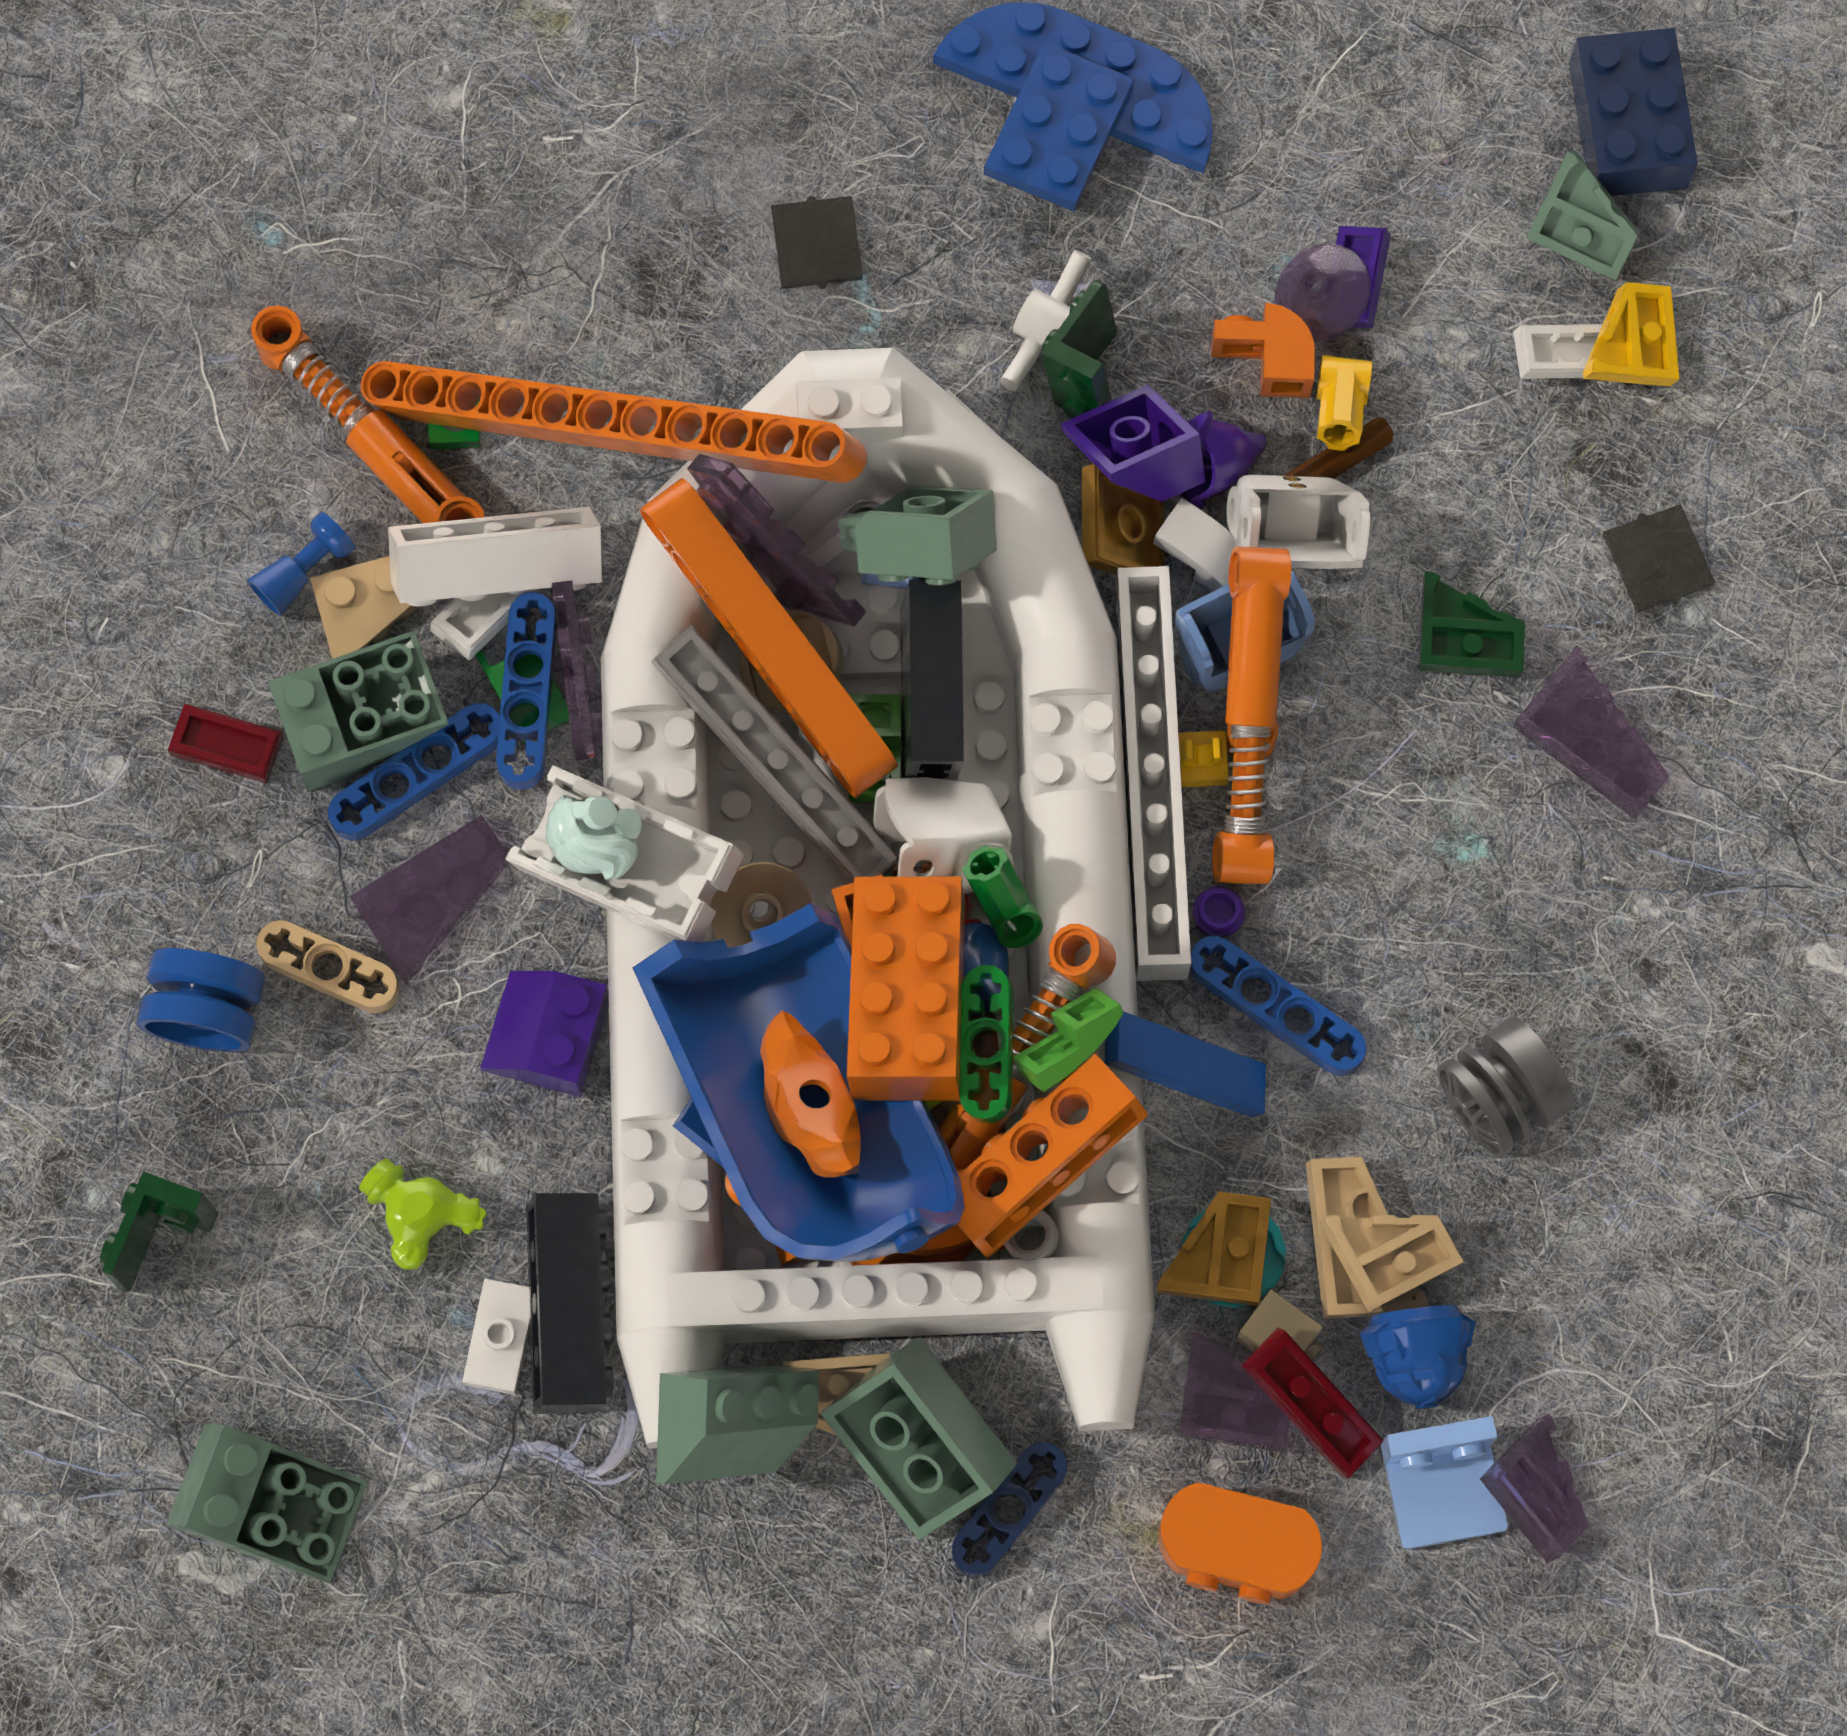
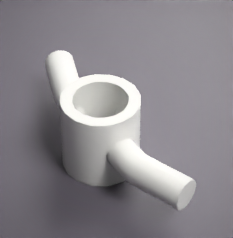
(1040, 316)

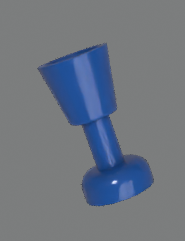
(286, 577)

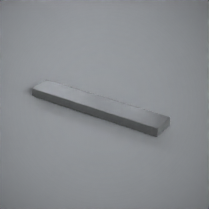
(774, 757)

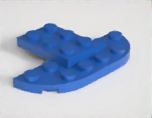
(1072, 94)

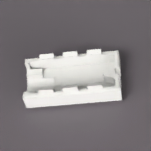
(668, 881)

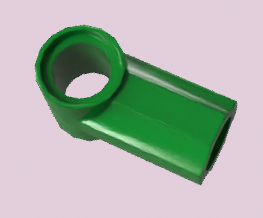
(1003, 897)

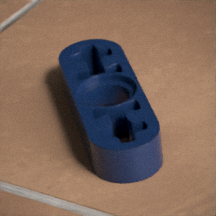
(974, 1532)

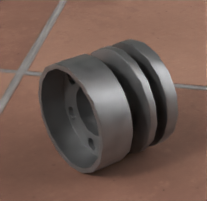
(1511, 1082)

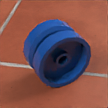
(201, 1000)

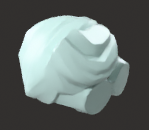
(593, 836)

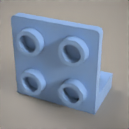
(1438, 1483)

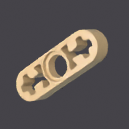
(299, 938)

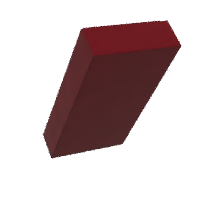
(225, 743)

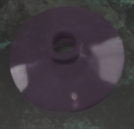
(1338, 301)

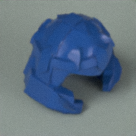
(1419, 1352)

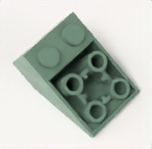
(357, 709)
(267, 1502)

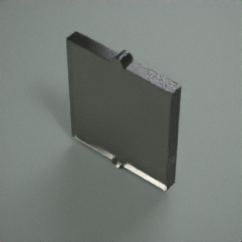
(816, 242)
(1658, 558)

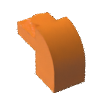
(1281, 344)

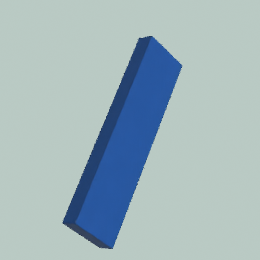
(1187, 1065)

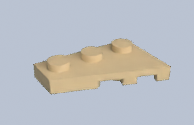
(1347, 1190)

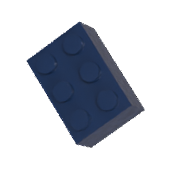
(1633, 111)

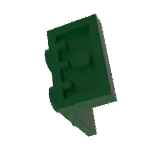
(143, 1207)

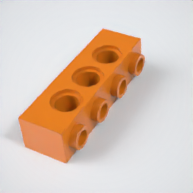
(1070, 1152)

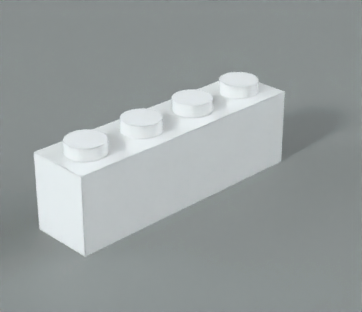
(494, 555)

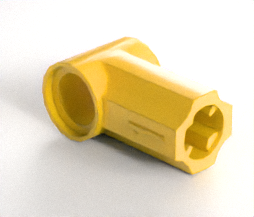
(1342, 395)

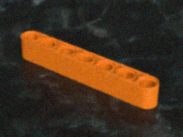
(768, 637)

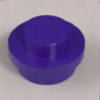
(1218, 911)

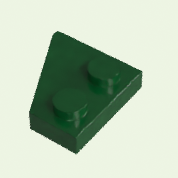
(1466, 634)

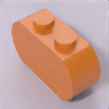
(1239, 1542)

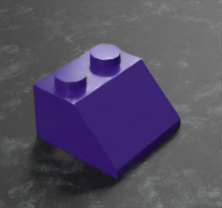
(1140, 444)
(547, 1030)

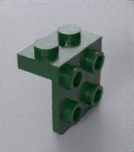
(1074, 350)

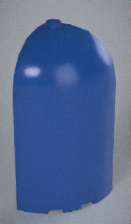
(713, 1018)

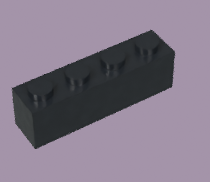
(568, 1303)

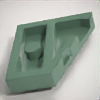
(1584, 220)

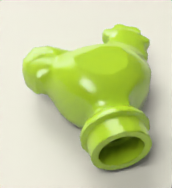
(417, 1210)

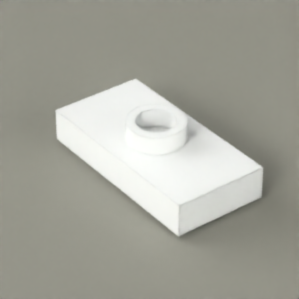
(1554, 349)
(472, 624)
(498, 1337)

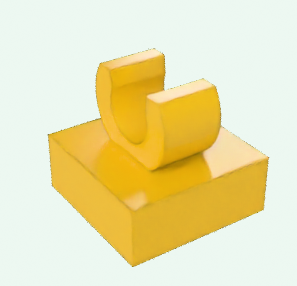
(1203, 758)

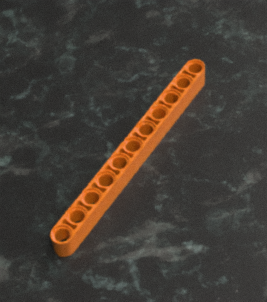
(628, 427)

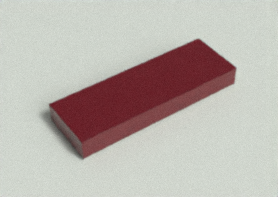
(1312, 1403)

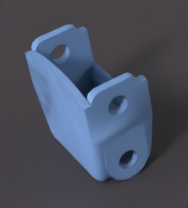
(1206, 630)

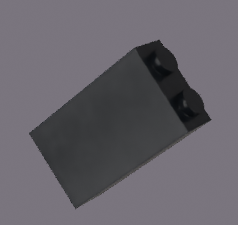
(932, 681)

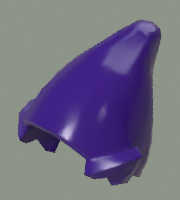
(1226, 456)

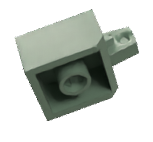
(923, 534)

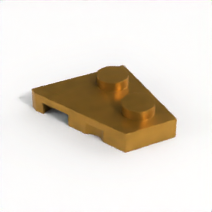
(1223, 1252)

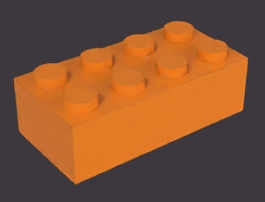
(906, 989)

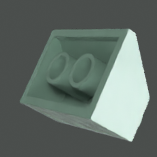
(732, 1420)
(919, 1439)

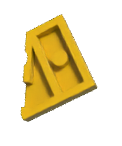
(1636, 338)

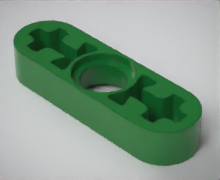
(1000, 1004)

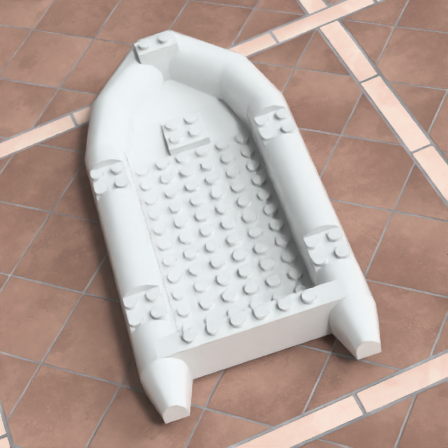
(1049, 748)

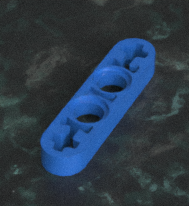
(526, 690)
(421, 778)
(1282, 999)

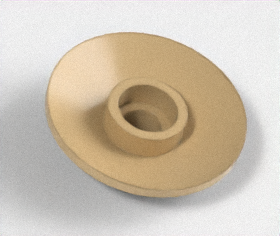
(754, 883)

